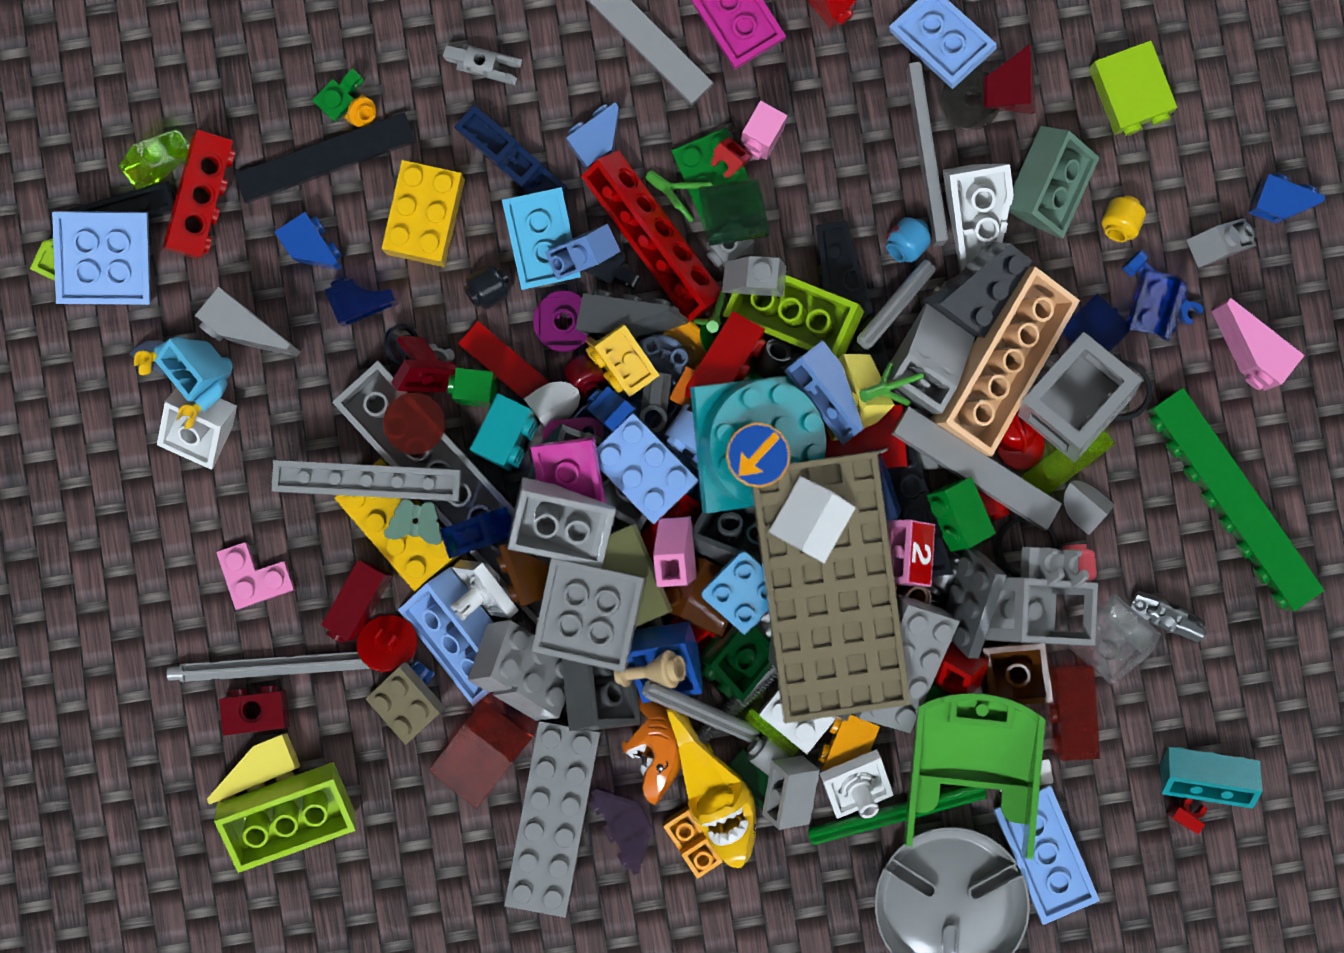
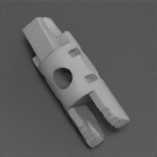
(469, 57)

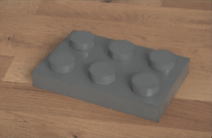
(974, 600)

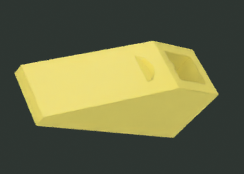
(262, 762)

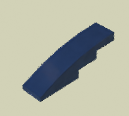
(506, 153)

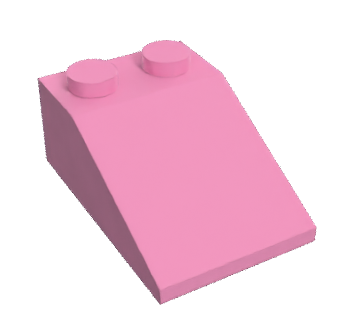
(1256, 348)

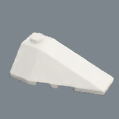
(977, 206)

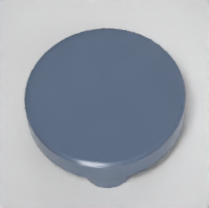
(665, 355)

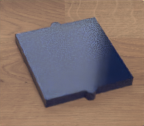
(1099, 322)

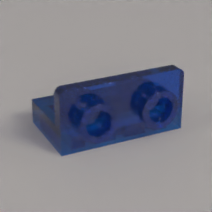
(1157, 303)

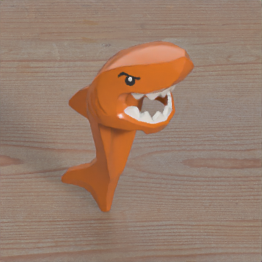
(657, 737)

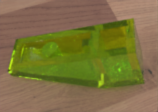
(1058, 468)

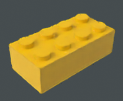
(410, 556)

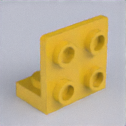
(623, 360)

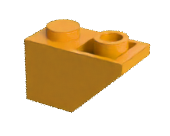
(848, 741)

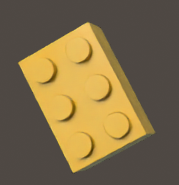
(423, 213)

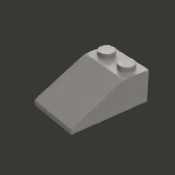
(229, 319)
(560, 524)

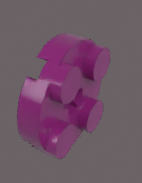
(550, 310)

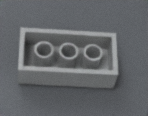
(925, 639)

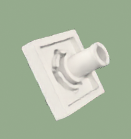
(482, 591)
(857, 785)

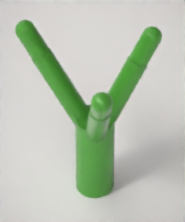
(668, 188)
(714, 321)
(884, 388)

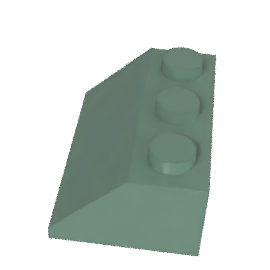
(1052, 180)

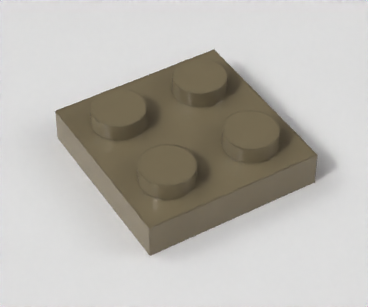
(405, 703)

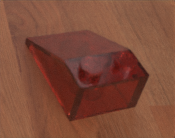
(481, 753)

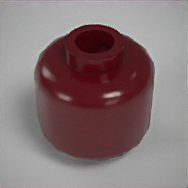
(585, 376)

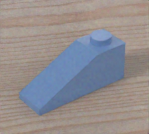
(826, 384)

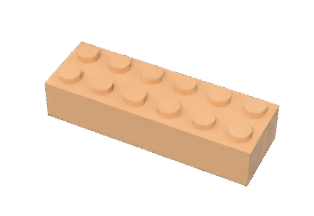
(1007, 362)

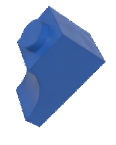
(609, 408)

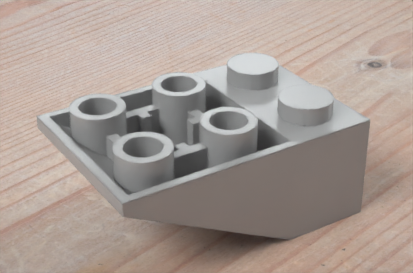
(939, 352)

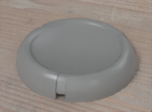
(952, 896)

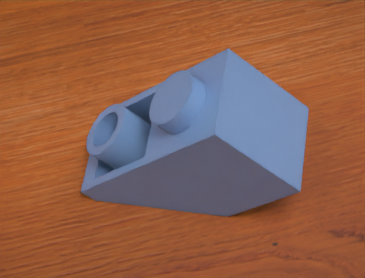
(595, 137)
(582, 252)

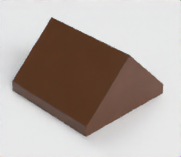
(1020, 672)

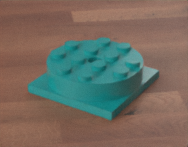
(729, 406)

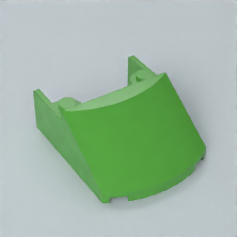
(978, 745)

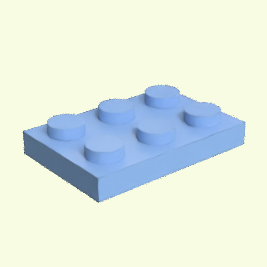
(943, 39)
(644, 469)

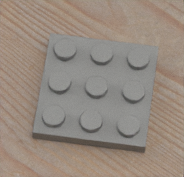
(588, 615)

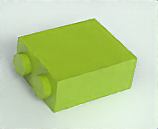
(1133, 89)

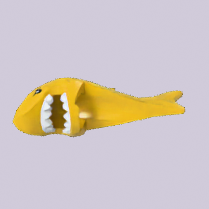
(716, 796)

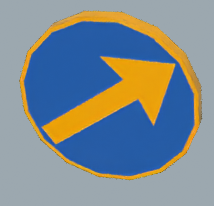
(757, 455)

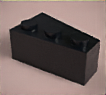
(982, 288)

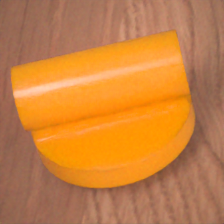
(361, 112)

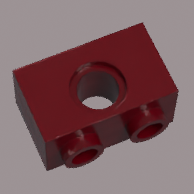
(237, 720)

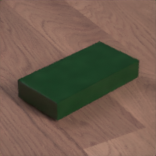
(751, 775)

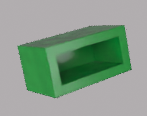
(960, 514)

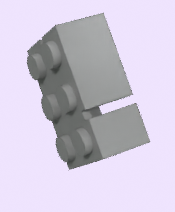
(508, 661)

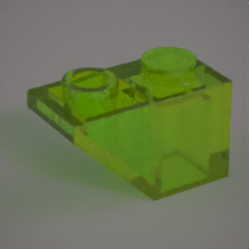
(154, 158)

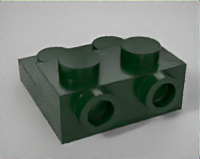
(736, 662)

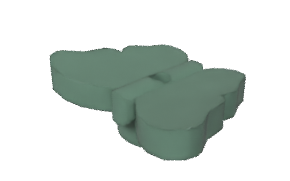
(403, 525)

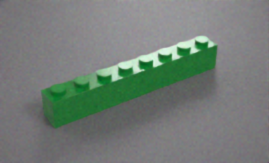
(1234, 500)

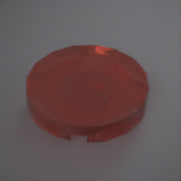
(414, 423)

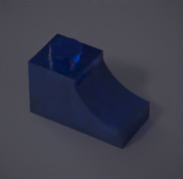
(355, 303)
(476, 532)

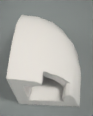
(554, 401)

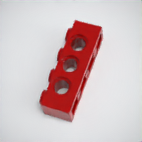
(177, 237)

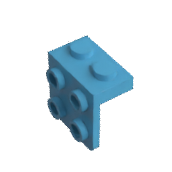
(739, 592)

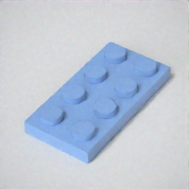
(1057, 873)

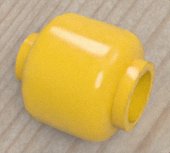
(1123, 218)

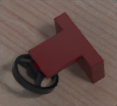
(420, 366)

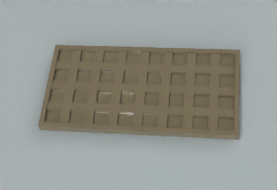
(837, 618)

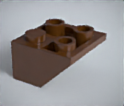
(526, 574)

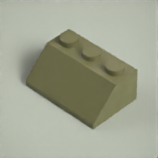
(629, 555)

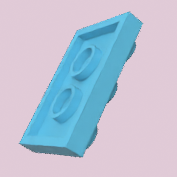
(534, 226)

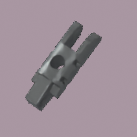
(1168, 616)

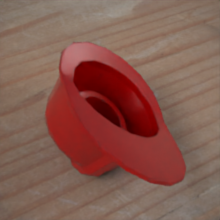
(1021, 445)

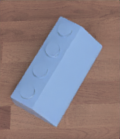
(445, 635)

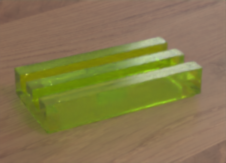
(768, 730)

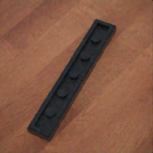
(325, 158)

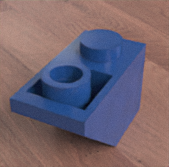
(1280, 199)
(306, 244)

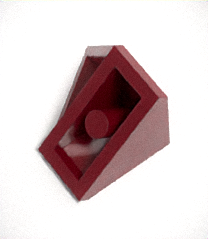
(1012, 84)

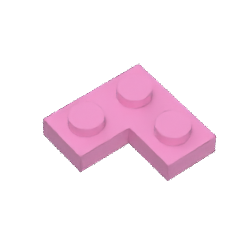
(247, 583)

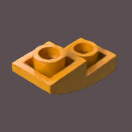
(691, 843)

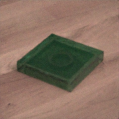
(733, 212)

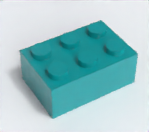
(505, 433)

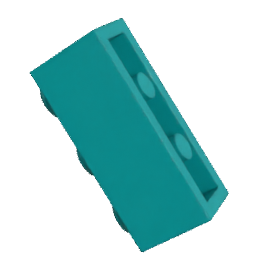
(1211, 777)

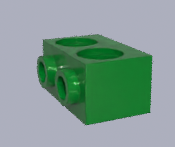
(473, 387)

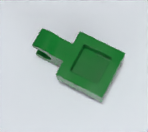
(336, 98)

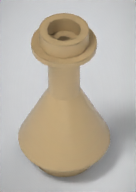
(665, 670)

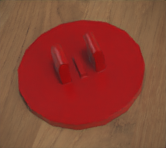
(387, 643)

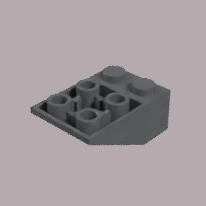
(603, 313)

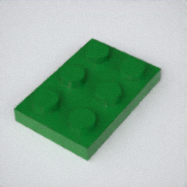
(695, 165)

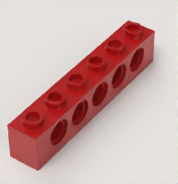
(652, 235)

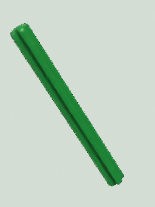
(890, 815)

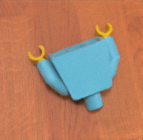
(193, 369)

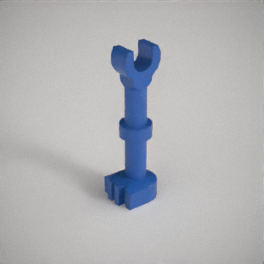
(1138, 263)

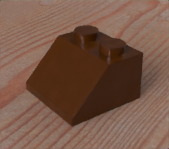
(689, 604)

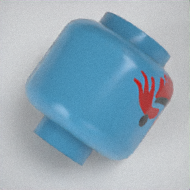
(908, 239)

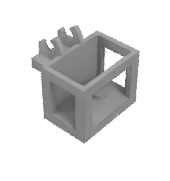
(1079, 396)
(1029, 603)

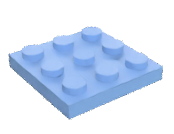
(101, 257)

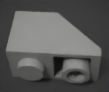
(1221, 242)

